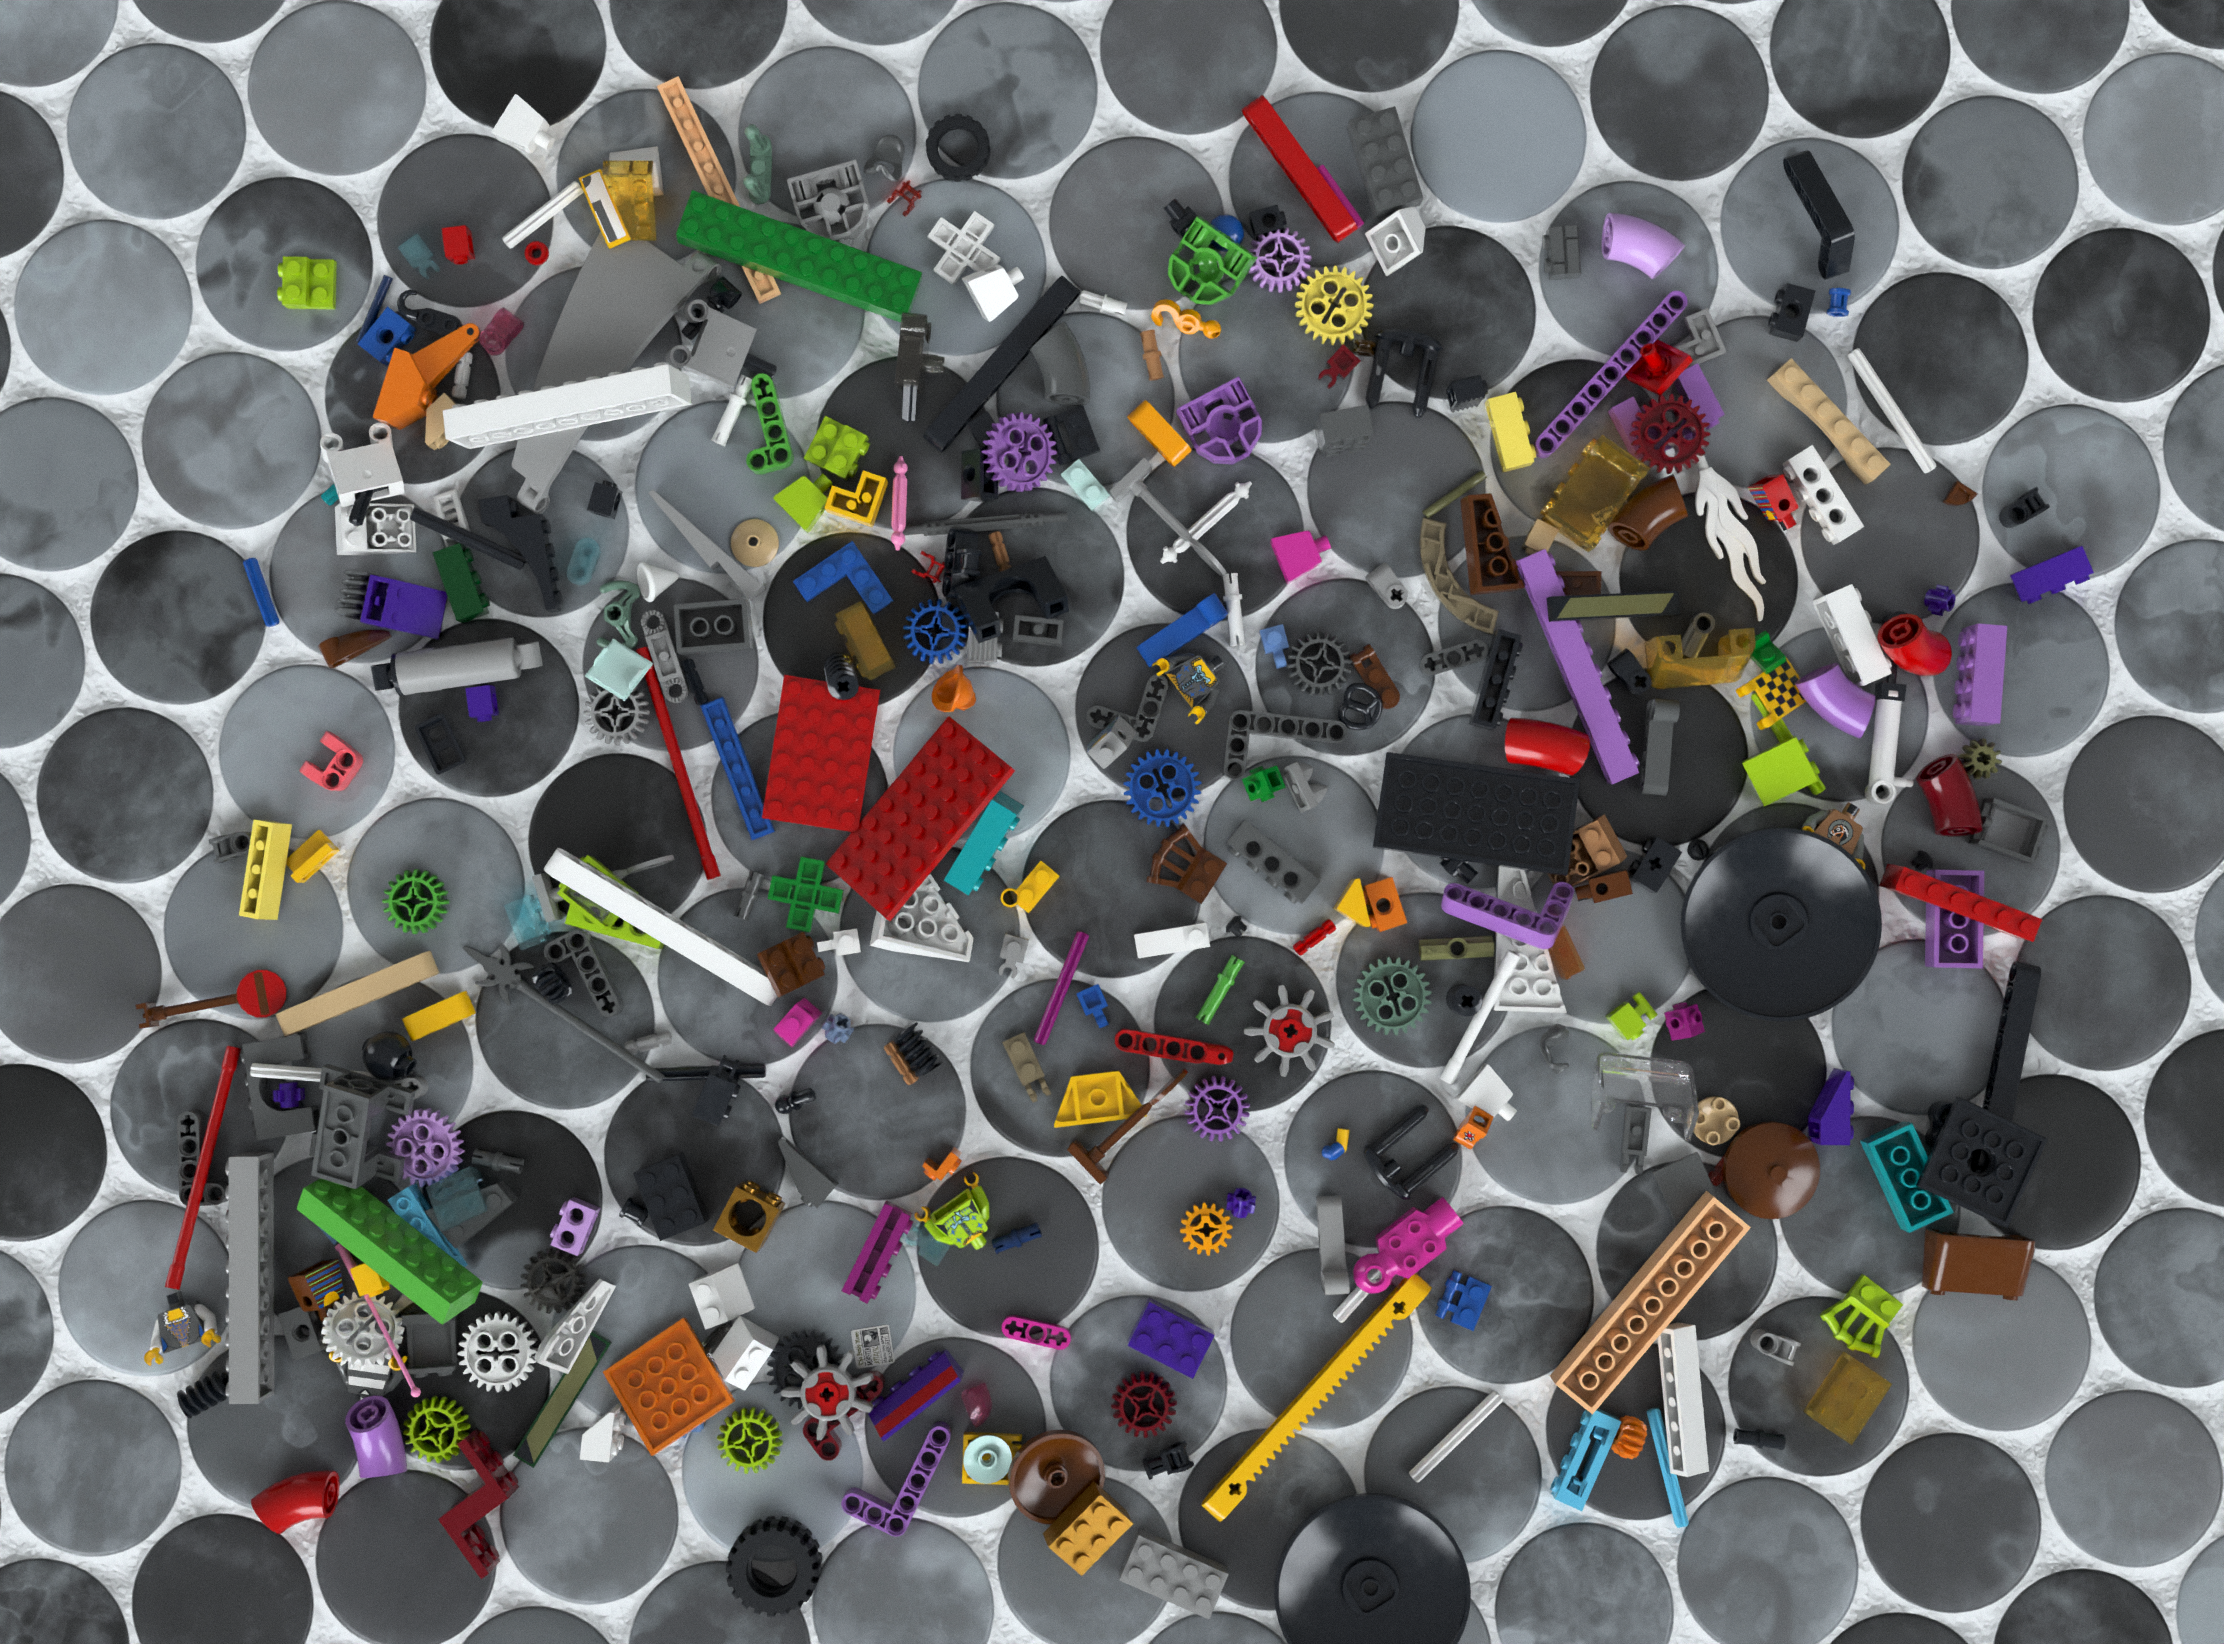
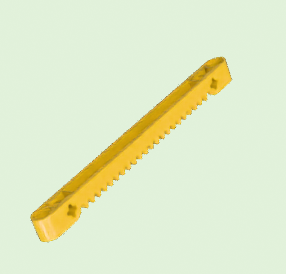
(1221, 1498)

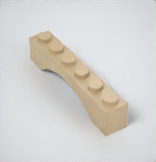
(1853, 446)

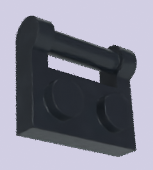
(1079, 432)

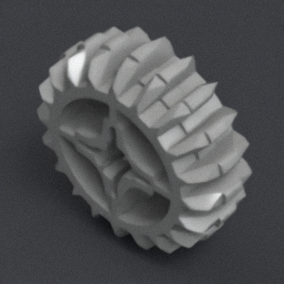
(617, 724)

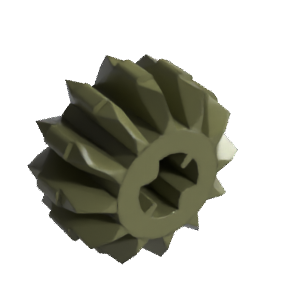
(1975, 750)

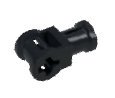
(1169, 1461)

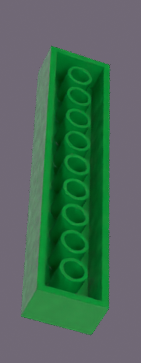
(798, 256)

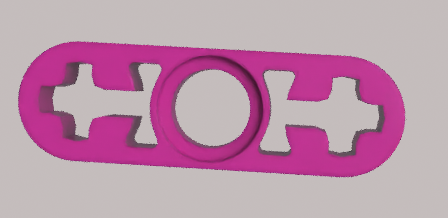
(1041, 1341)

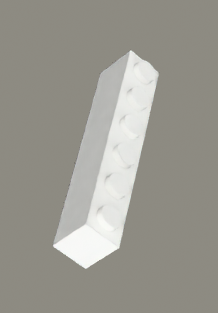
(1683, 1400)

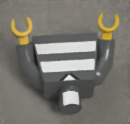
(371, 1381)

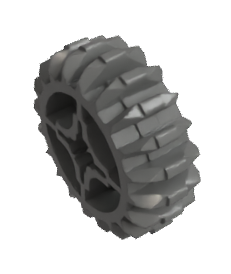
(1330, 666)

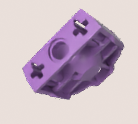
(1218, 449)

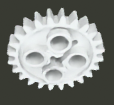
(347, 1316)
(499, 1372)

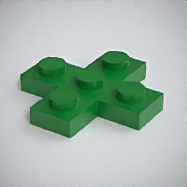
(805, 894)

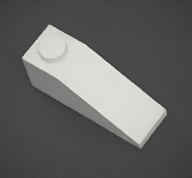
(1172, 940)

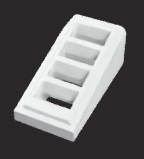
(458, 515)

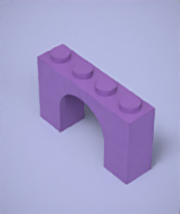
(1690, 385)

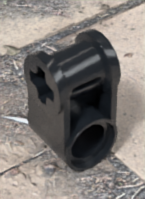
(2026, 507)
(1626, 669)

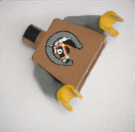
(1840, 829)

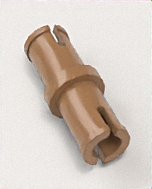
(1151, 355)

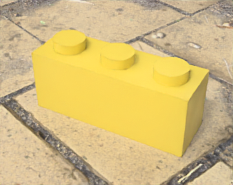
(1510, 431)

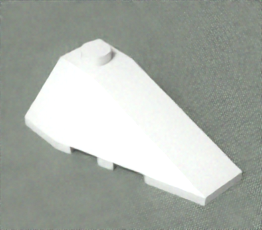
(569, 1335)

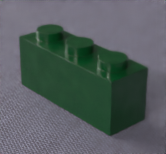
(461, 582)

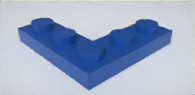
(850, 563)

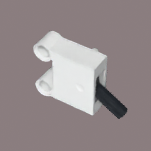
(363, 471)

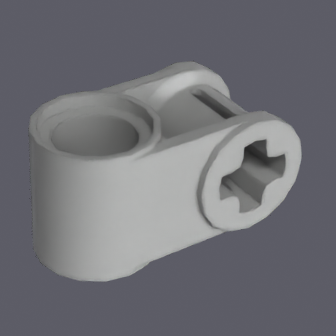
(1385, 582)
(1778, 1347)

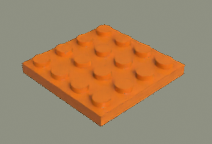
(668, 1386)

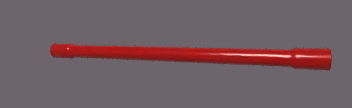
(707, 858)
(177, 1267)

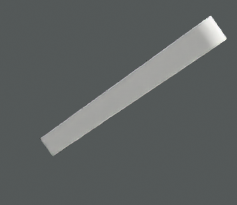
(660, 925)

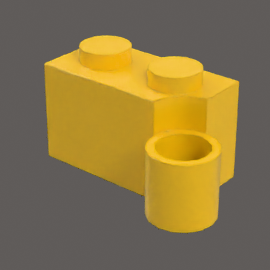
(1033, 887)

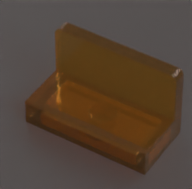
(1565, 955)

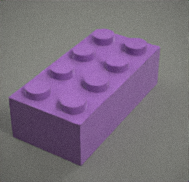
(1980, 675)
(1950, 937)

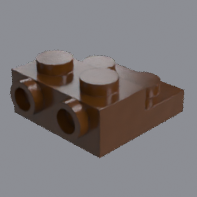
(791, 964)

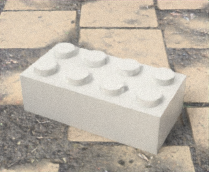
(1852, 636)

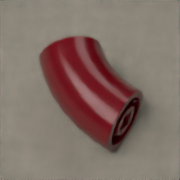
(1950, 797)

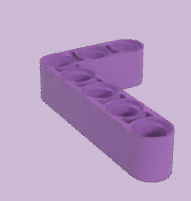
(1510, 919)
(909, 1488)

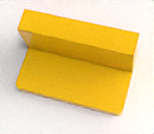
(311, 856)

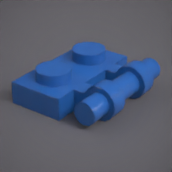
(1469, 1304)

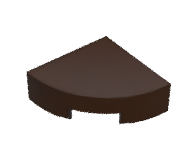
(1959, 495)

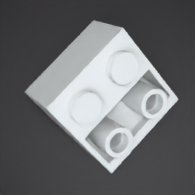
(603, 1437)

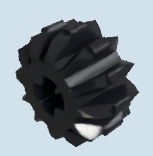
(552, 983)

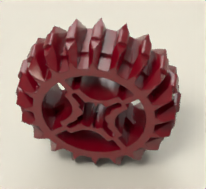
(1152, 1410)

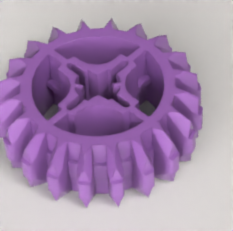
(1208, 1116)

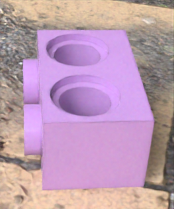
(580, 1228)

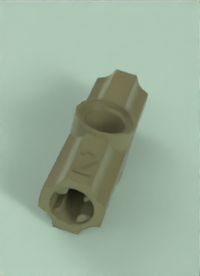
(1471, 948)

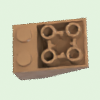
(1592, 852)

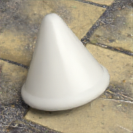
(654, 580)

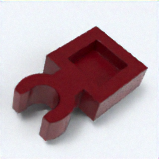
(1340, 364)

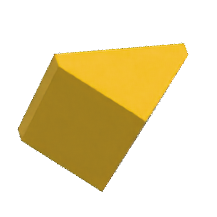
(1353, 904)

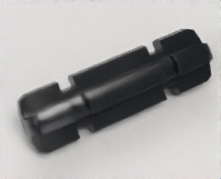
(694, 681)

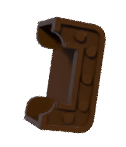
(1976, 1263)

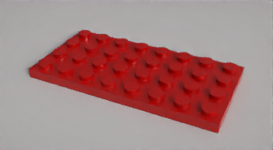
(919, 818)

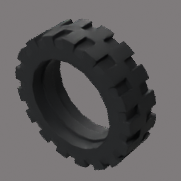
(953, 123)

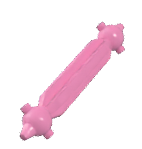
(899, 502)

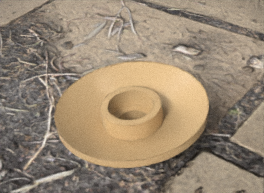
(764, 550)

